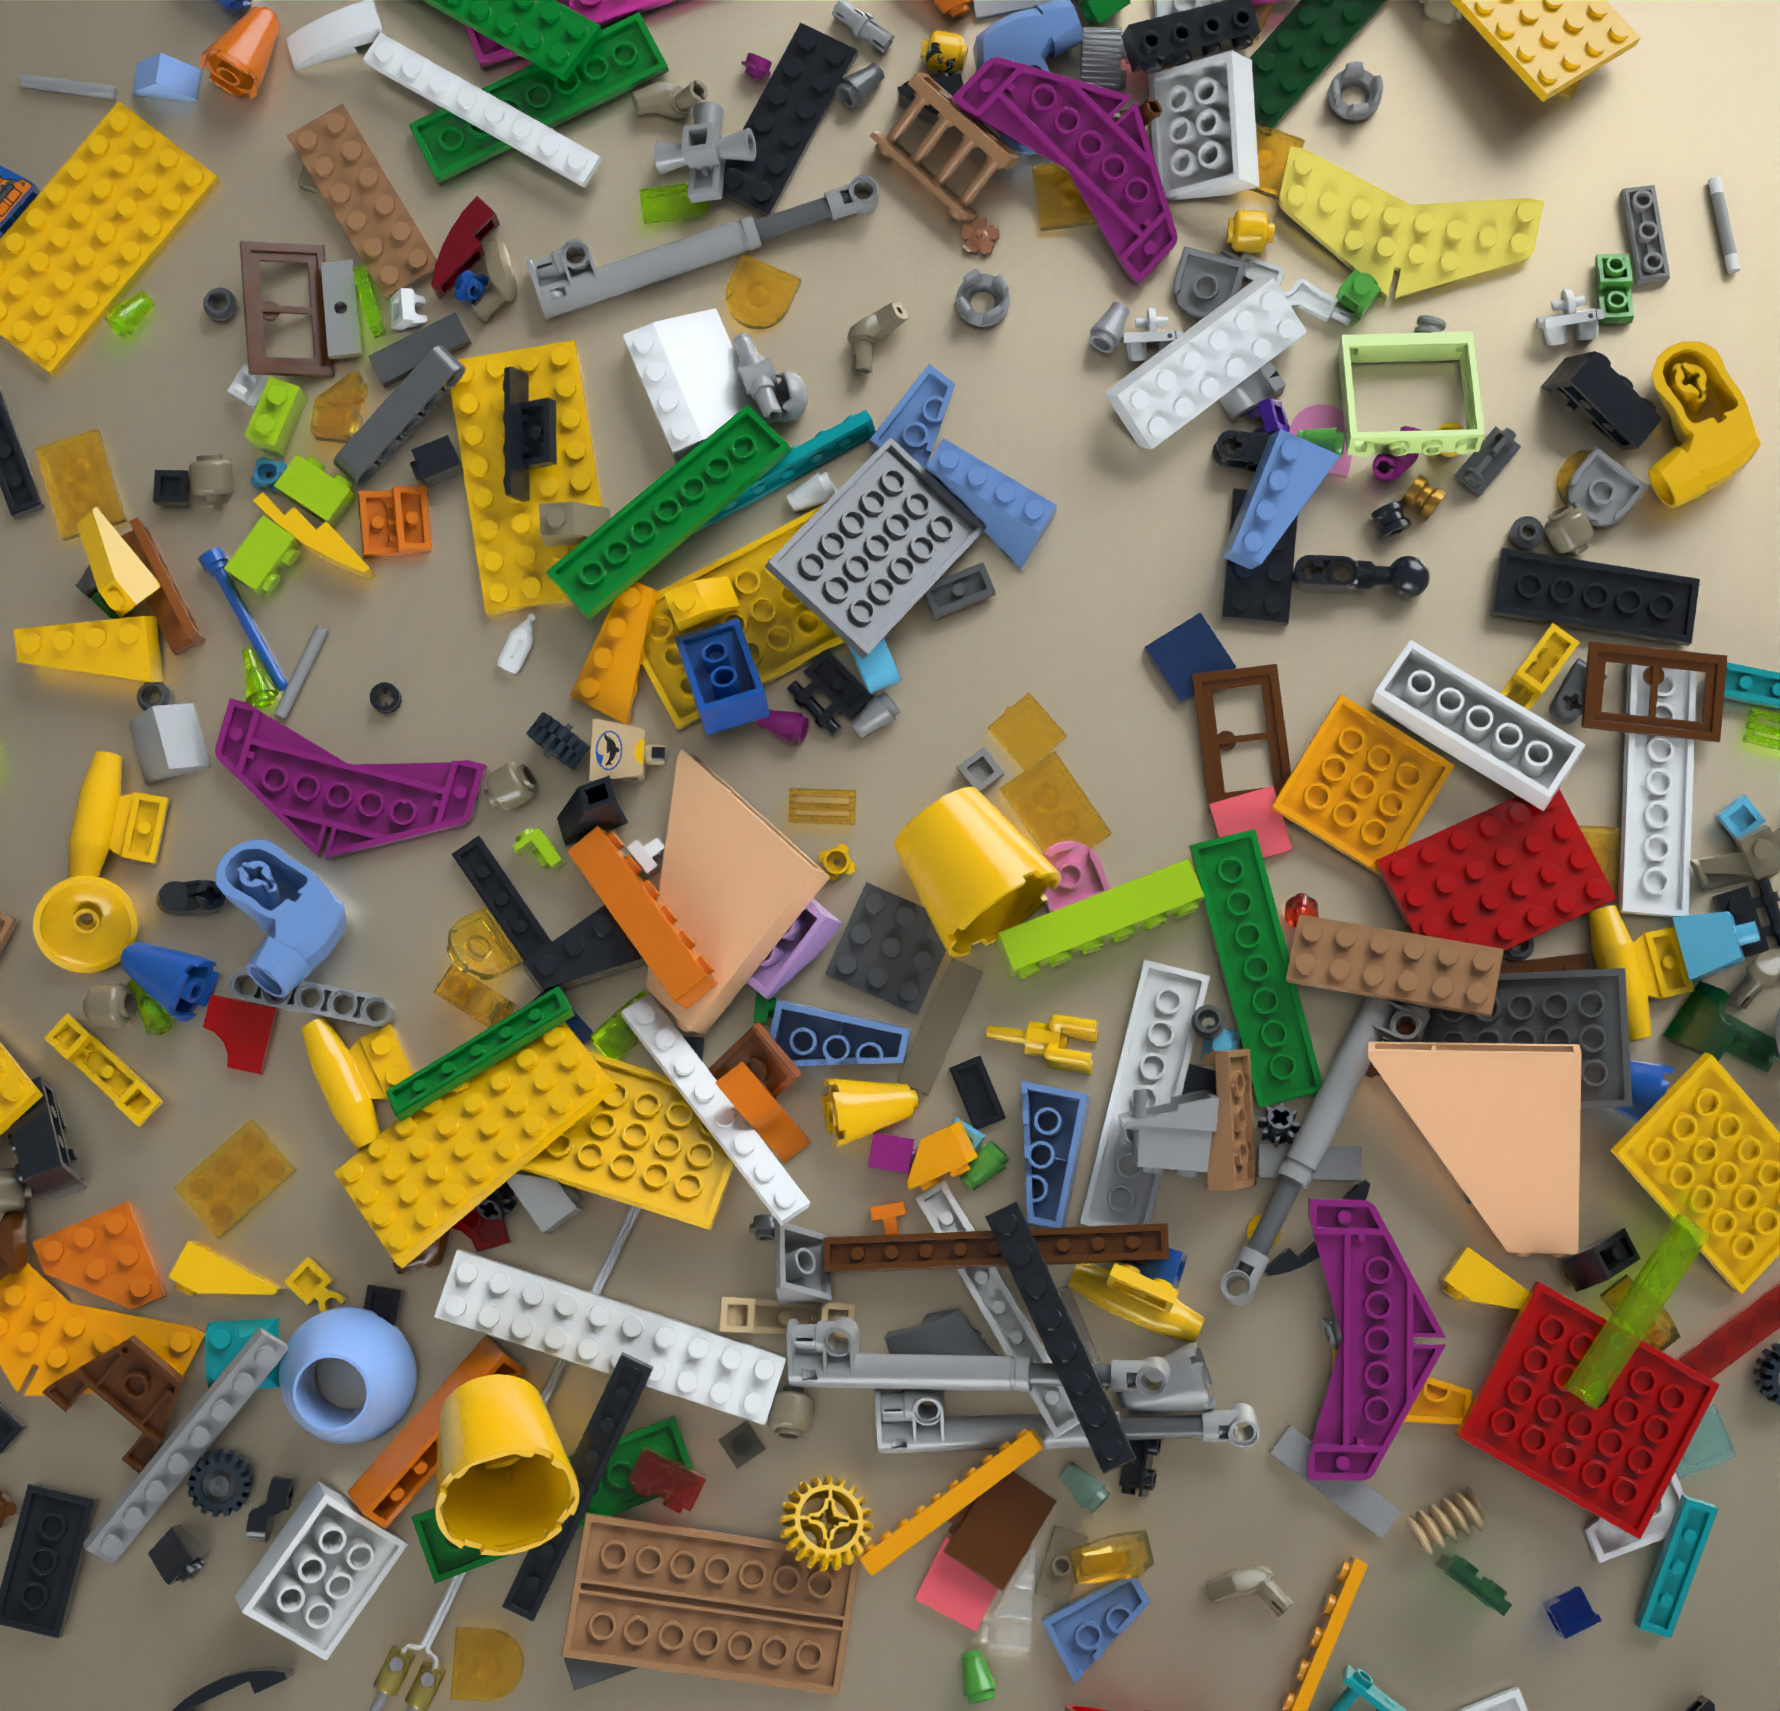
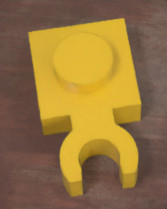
(312, 1284)

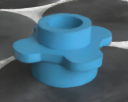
(261, 469)

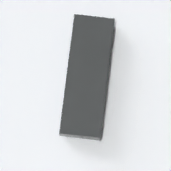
(404, 355)

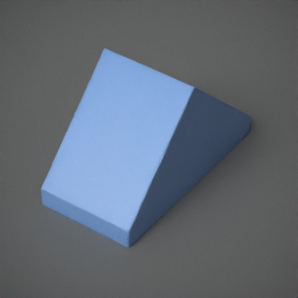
(167, 79)

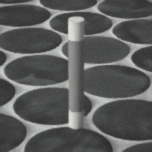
(1723, 224)

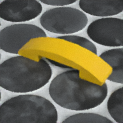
(104, 1069)

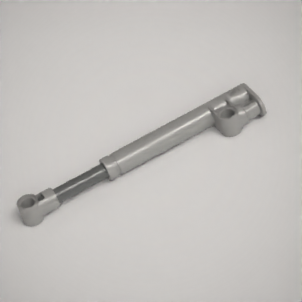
(571, 286)
(1374, 1021)
(822, 1361)
(911, 1427)

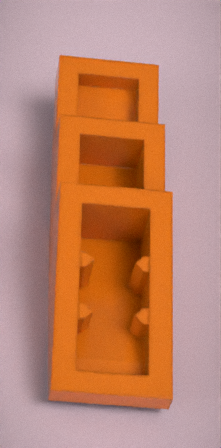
(763, 1112)

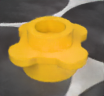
(841, 853)

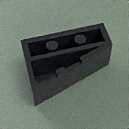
(1606, 398)
(583, 953)
(42, 1148)

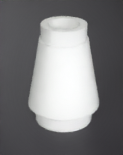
(812, 493)

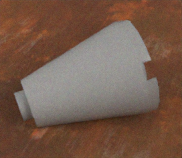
(1185, 1388)

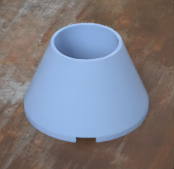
(378, 1354)

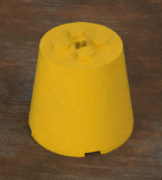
(972, 870)
(501, 1468)

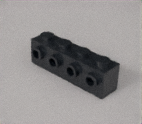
(1190, 34)

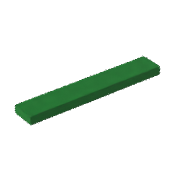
(479, 1053)

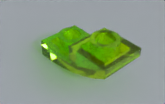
(615, 1035)

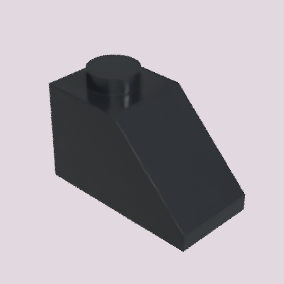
(1600, 1260)

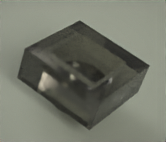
(742, 1444)

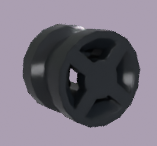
(1391, 519)

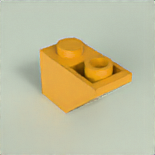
(941, 1153)

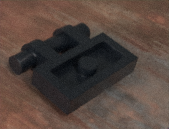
(837, 685)
(1743, 908)

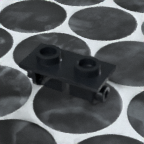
(1140, 1474)

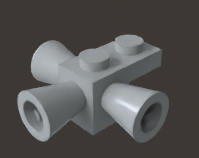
(705, 152)

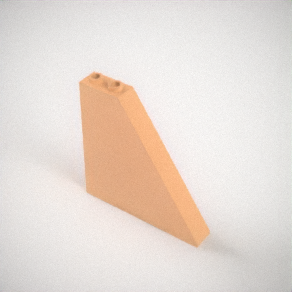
(728, 884)
(1502, 1128)

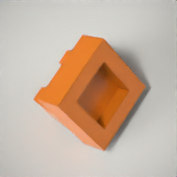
(888, 1214)

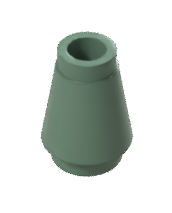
(1084, 1487)

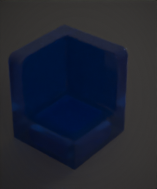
(1570, 1612)

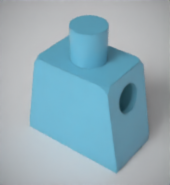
(1712, 942)

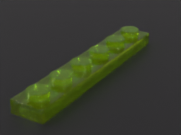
(1637, 1311)

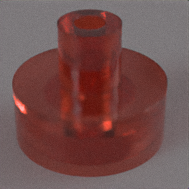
(1302, 905)

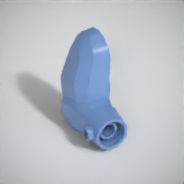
(1029, 39)
(286, 903)

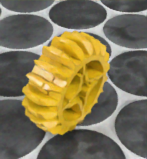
(811, 1523)

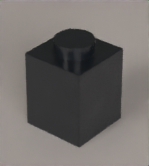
(436, 462)

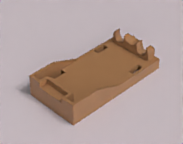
(1233, 1145)

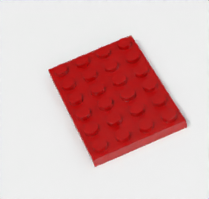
(1498, 876)

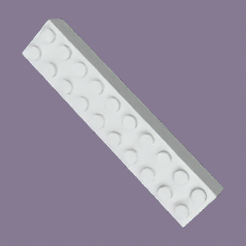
(598, 1329)

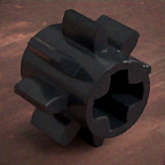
(1278, 1125)
(497, 1203)

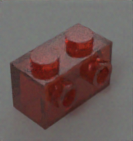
(666, 1478)

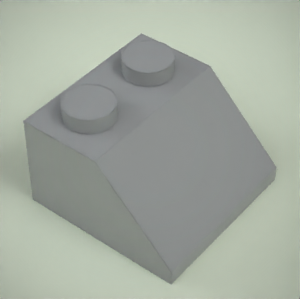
(547, 1200)

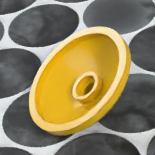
(80, 943)

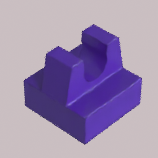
(1273, 416)

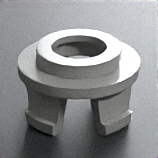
(1355, 76)
(974, 283)

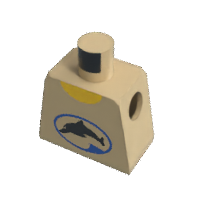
(622, 752)

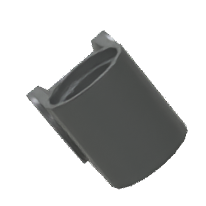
(1571, 691)

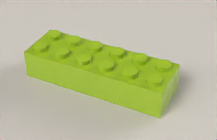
(1099, 918)

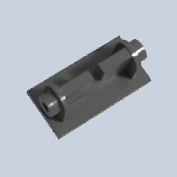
(1492, 457)

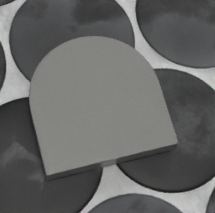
(1206, 281)
(1603, 489)

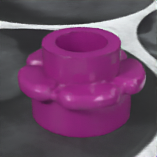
(756, 66)

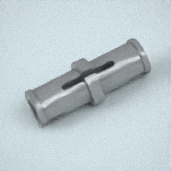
(863, 25)

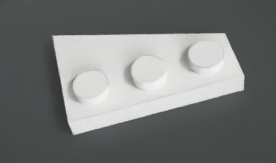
(1611, 1541)

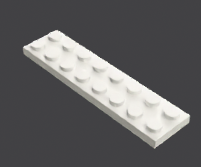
(1657, 801)
(1153, 1060)

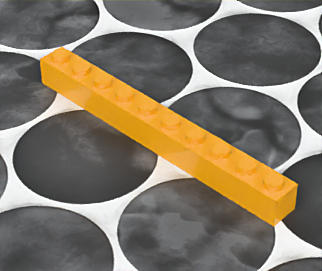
(952, 1501)

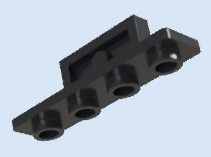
(528, 433)

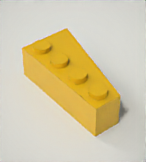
(103, 647)

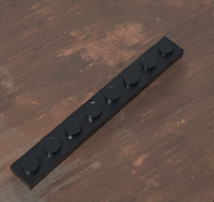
(1060, 1338)
(589, 1466)

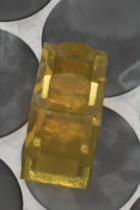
(337, 409)
(473, 997)

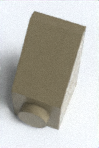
(570, 522)

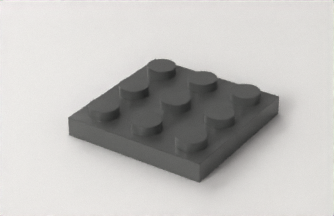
(888, 950)

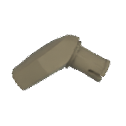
(668, 99)
(502, 280)
(871, 330)
(1761, 974)
(1247, 1582)

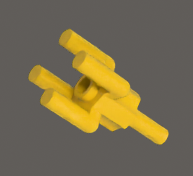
(1052, 1041)

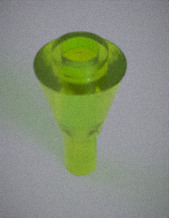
(259, 688)
(154, 1017)

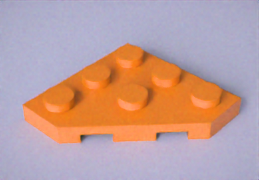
(104, 1258)

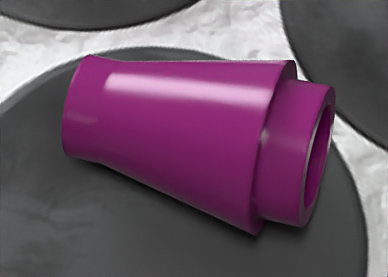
(786, 725)

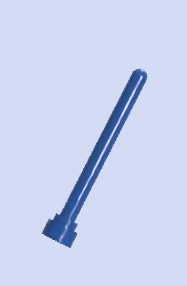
(214, 563)

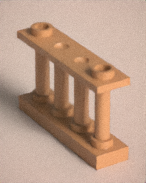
(974, 135)

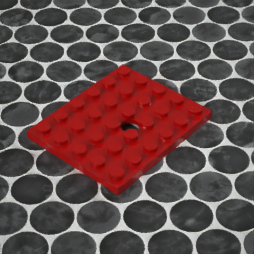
(1600, 1458)

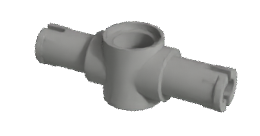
(757, 377)

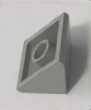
(169, 742)
(800, 1266)

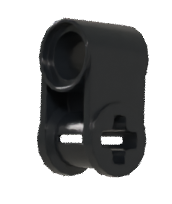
(1246, 447)

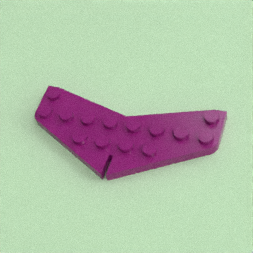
(1075, 129)
(358, 801)
(1377, 1362)

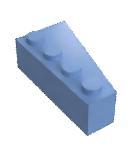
(1278, 491)
(834, 1038)
(1052, 1145)

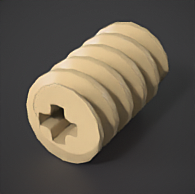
(1448, 1521)

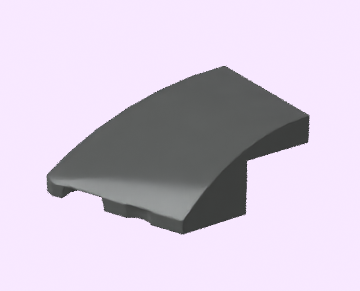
(939, 1334)

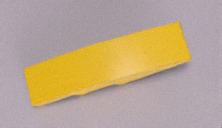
(322, 542)
(1540, 667)

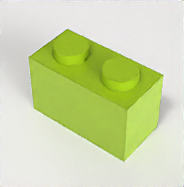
(276, 416)
(315, 490)
(263, 557)

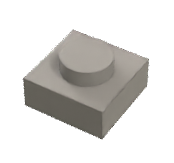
(980, 770)

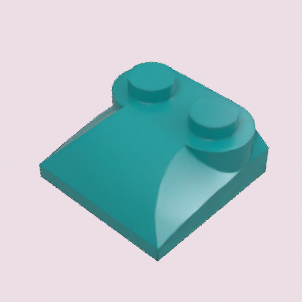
(227, 1338)

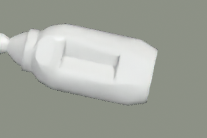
(517, 646)

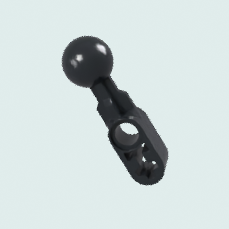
(1405, 576)

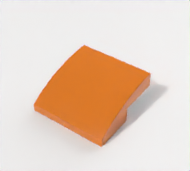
(394, 521)

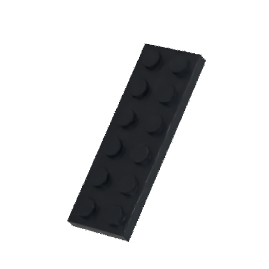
(788, 118)
(1595, 596)

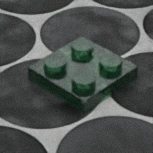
(1484, 1589)

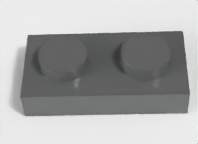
(959, 590)

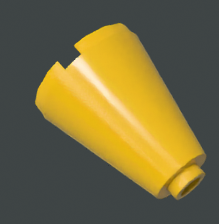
(865, 1107)

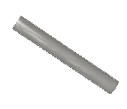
(68, 86)
(300, 672)

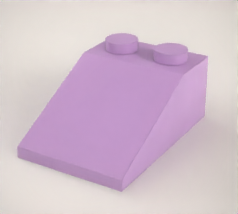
(795, 949)

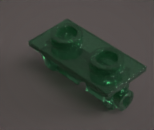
(1752, 1045)

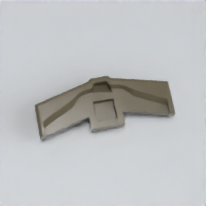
(1755, 860)

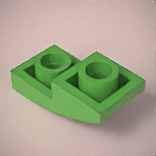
(1613, 287)

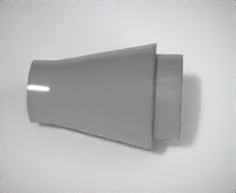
(1109, 329)
(876, 714)

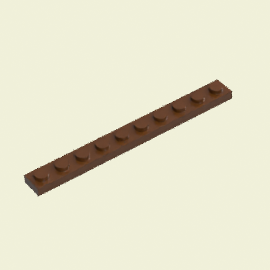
(981, 1249)

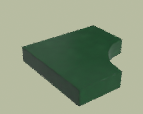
(1702, 1022)

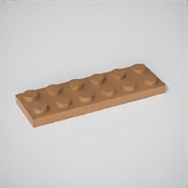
(363, 201)
(1395, 965)

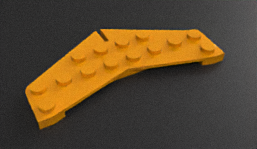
(61, 1336)

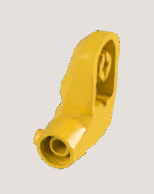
(1707, 419)

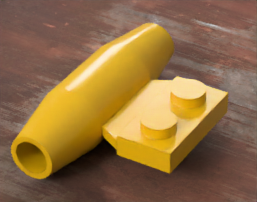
(107, 821)
(1651, 964)
(355, 1075)
(1137, 1299)

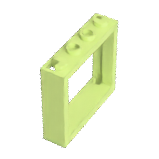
(1412, 348)

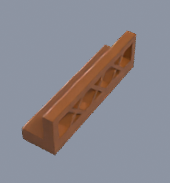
(167, 602)

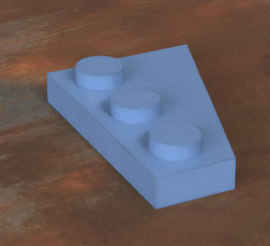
(918, 416)
(1093, 1621)

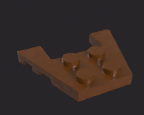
(135, 1385)

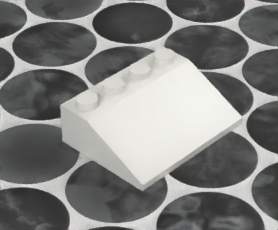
(1206, 127)
(688, 377)
(320, 1571)

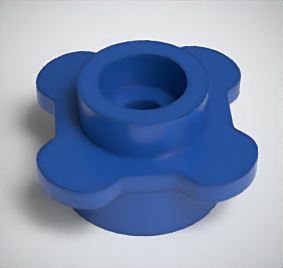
(464, 283)

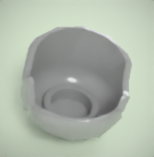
(791, 396)

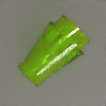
(129, 313)

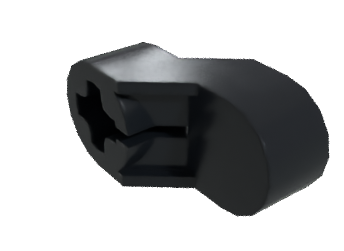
(174, 897)
(261, 1519)

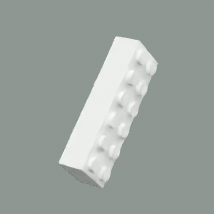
(1205, 362)
(1477, 725)

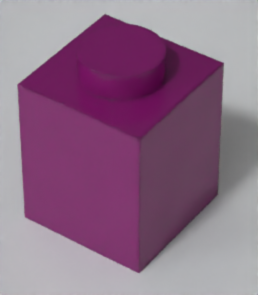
(892, 1153)

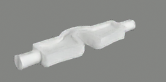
(1301, 296)

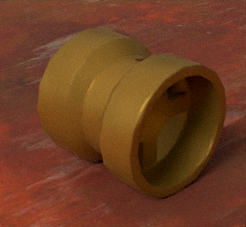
(1423, 496)

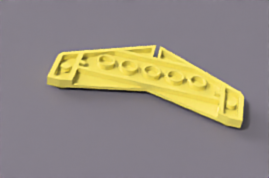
(1421, 241)

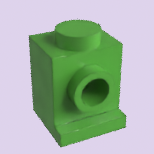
(1360, 289)

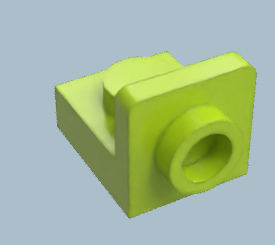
(545, 851)

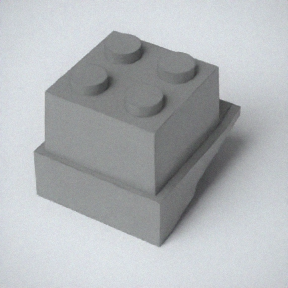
(1172, 1133)

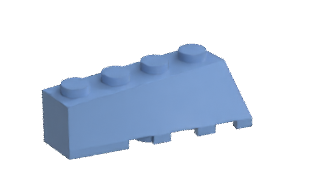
(1008, 509)

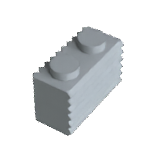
(1102, 58)

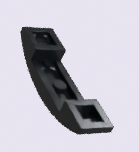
(1289, 1261)
(259, 1678)

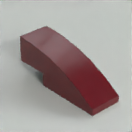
(463, 245)

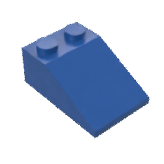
(722, 676)

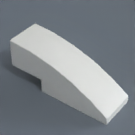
(335, 34)

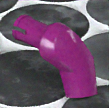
(1392, 467)

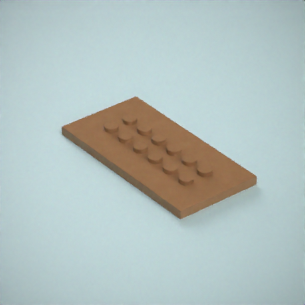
(708, 1605)

